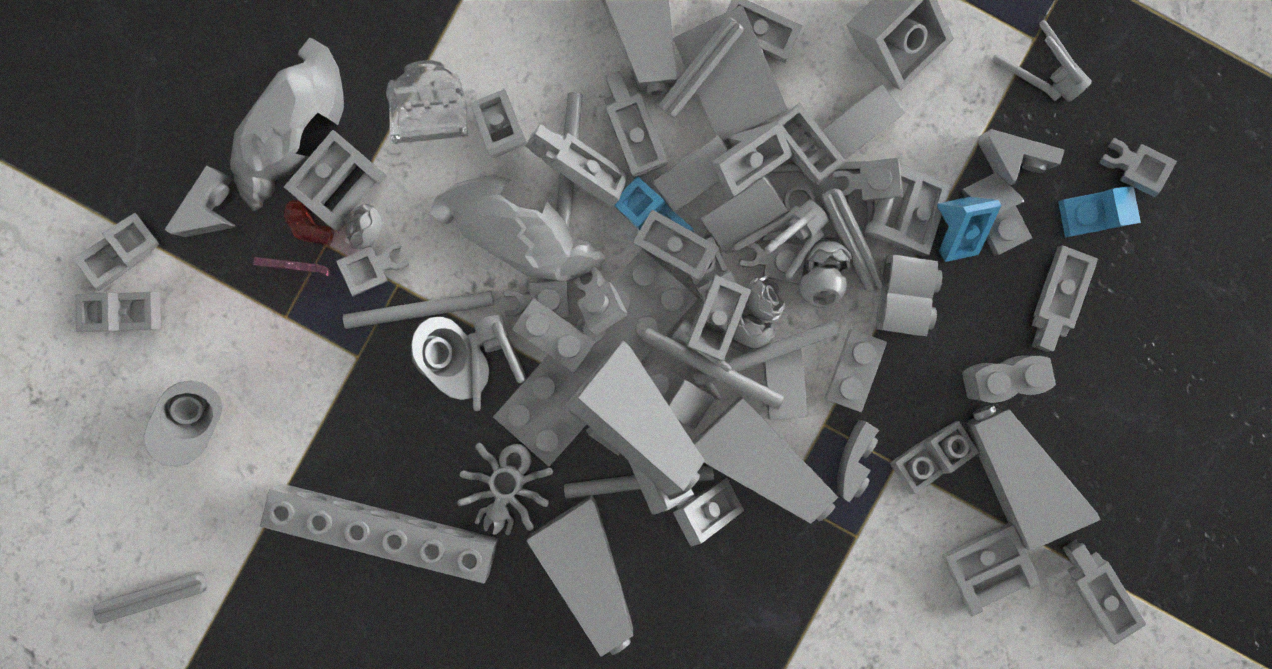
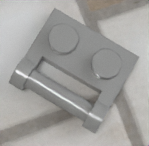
(326, 172)
(917, 216)
(985, 559)

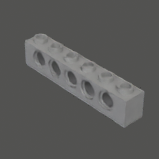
(379, 532)

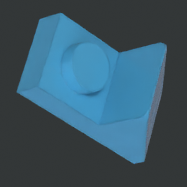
(1099, 211)
(968, 224)

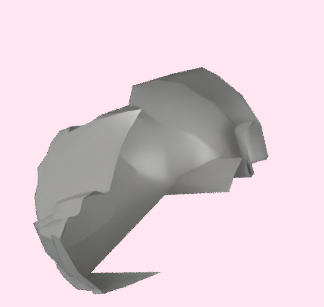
(273, 128)
(518, 236)

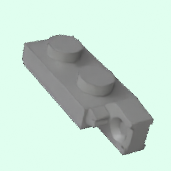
(633, 127)
(579, 164)
(1062, 296)
(1103, 593)

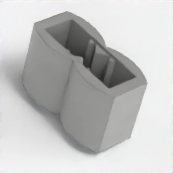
(908, 295)
(1003, 381)

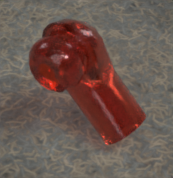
(303, 226)

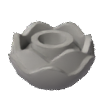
(365, 227)
(829, 255)
(823, 287)
(765, 299)
(753, 331)

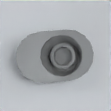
(445, 357)
(182, 423)

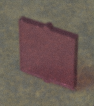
(291, 266)

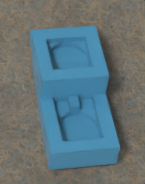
(639, 200)

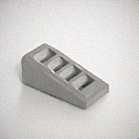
(816, 136)

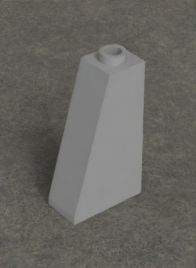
(646, 41)
(637, 421)
(758, 458)
(1026, 480)
(583, 570)

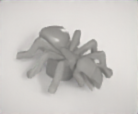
(504, 484)

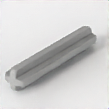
(701, 67)
(852, 239)
(149, 598)

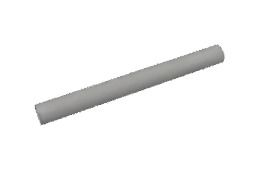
(572, 126)
(418, 309)
(774, 350)
(701, 363)
(618, 484)

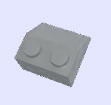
(900, 36)

